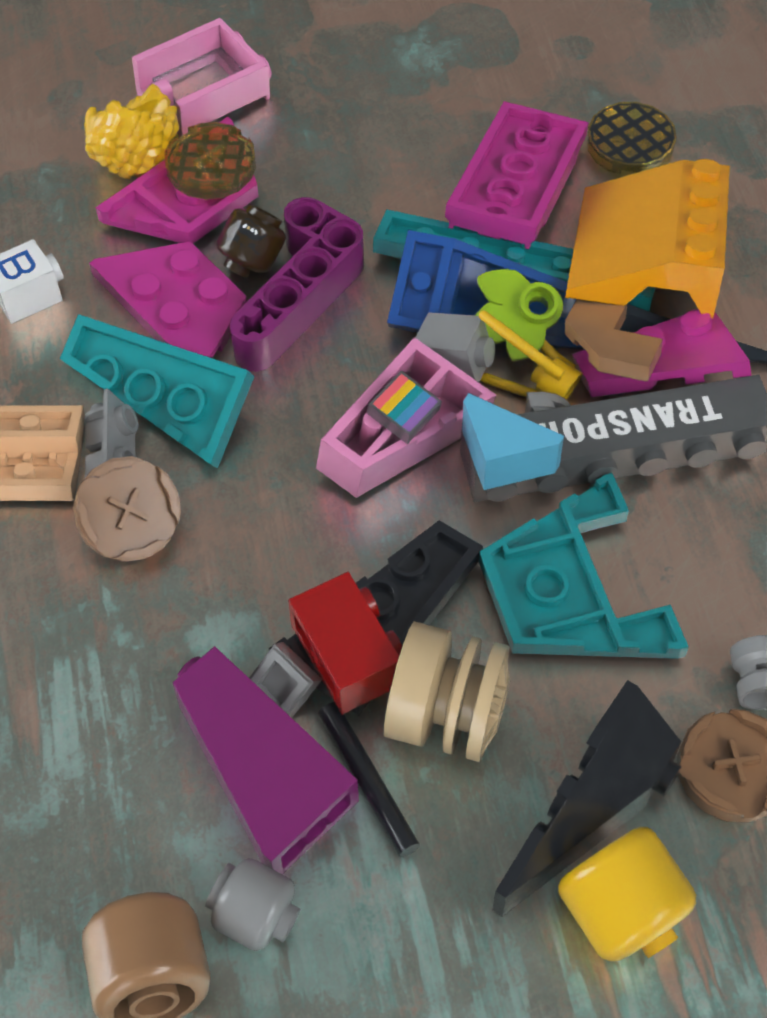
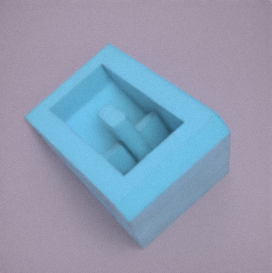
(507, 445)

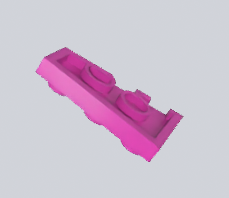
(690, 348)

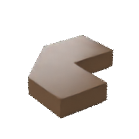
(609, 349)

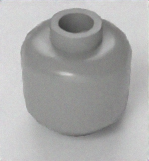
(252, 904)

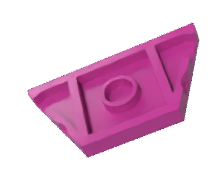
(159, 210)
(174, 295)

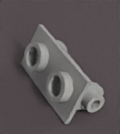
(109, 428)

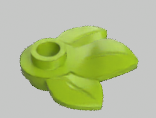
(509, 302)

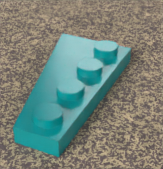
(169, 386)

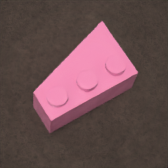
(364, 453)

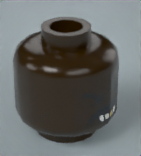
(251, 240)

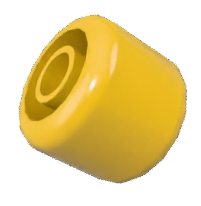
(628, 896)

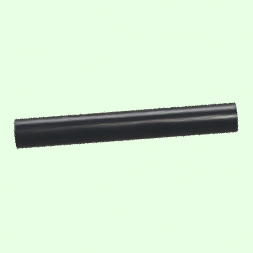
(369, 780)

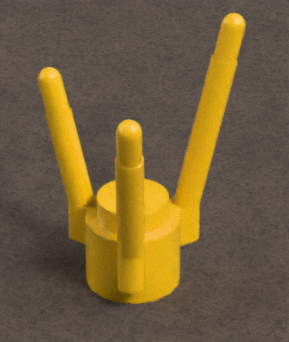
(552, 374)

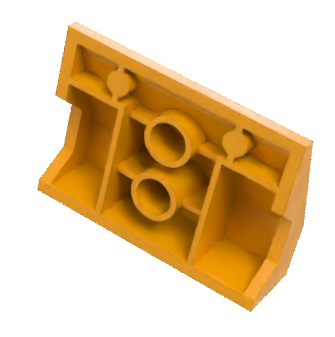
(653, 232)

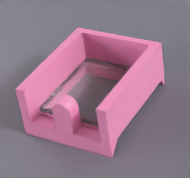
(204, 73)

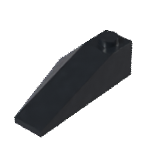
(621, 770)

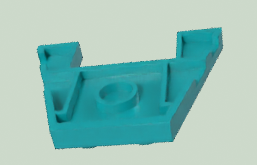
(552, 592)

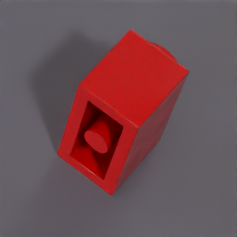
(346, 640)

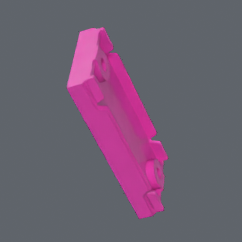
(516, 174)

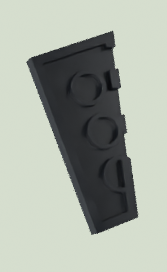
(413, 584)

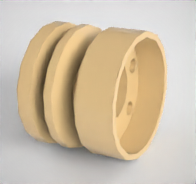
(447, 691)

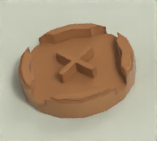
(126, 509)
(726, 765)

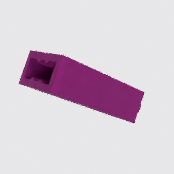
(266, 763)

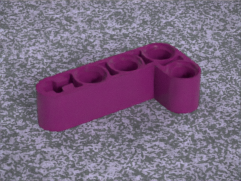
(324, 264)

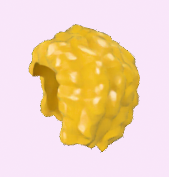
(131, 136)

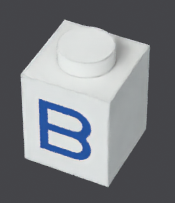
(28, 281)

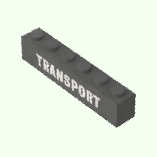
(645, 435)

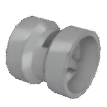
(750, 661)

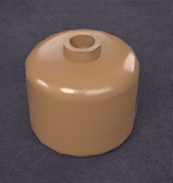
(145, 958)

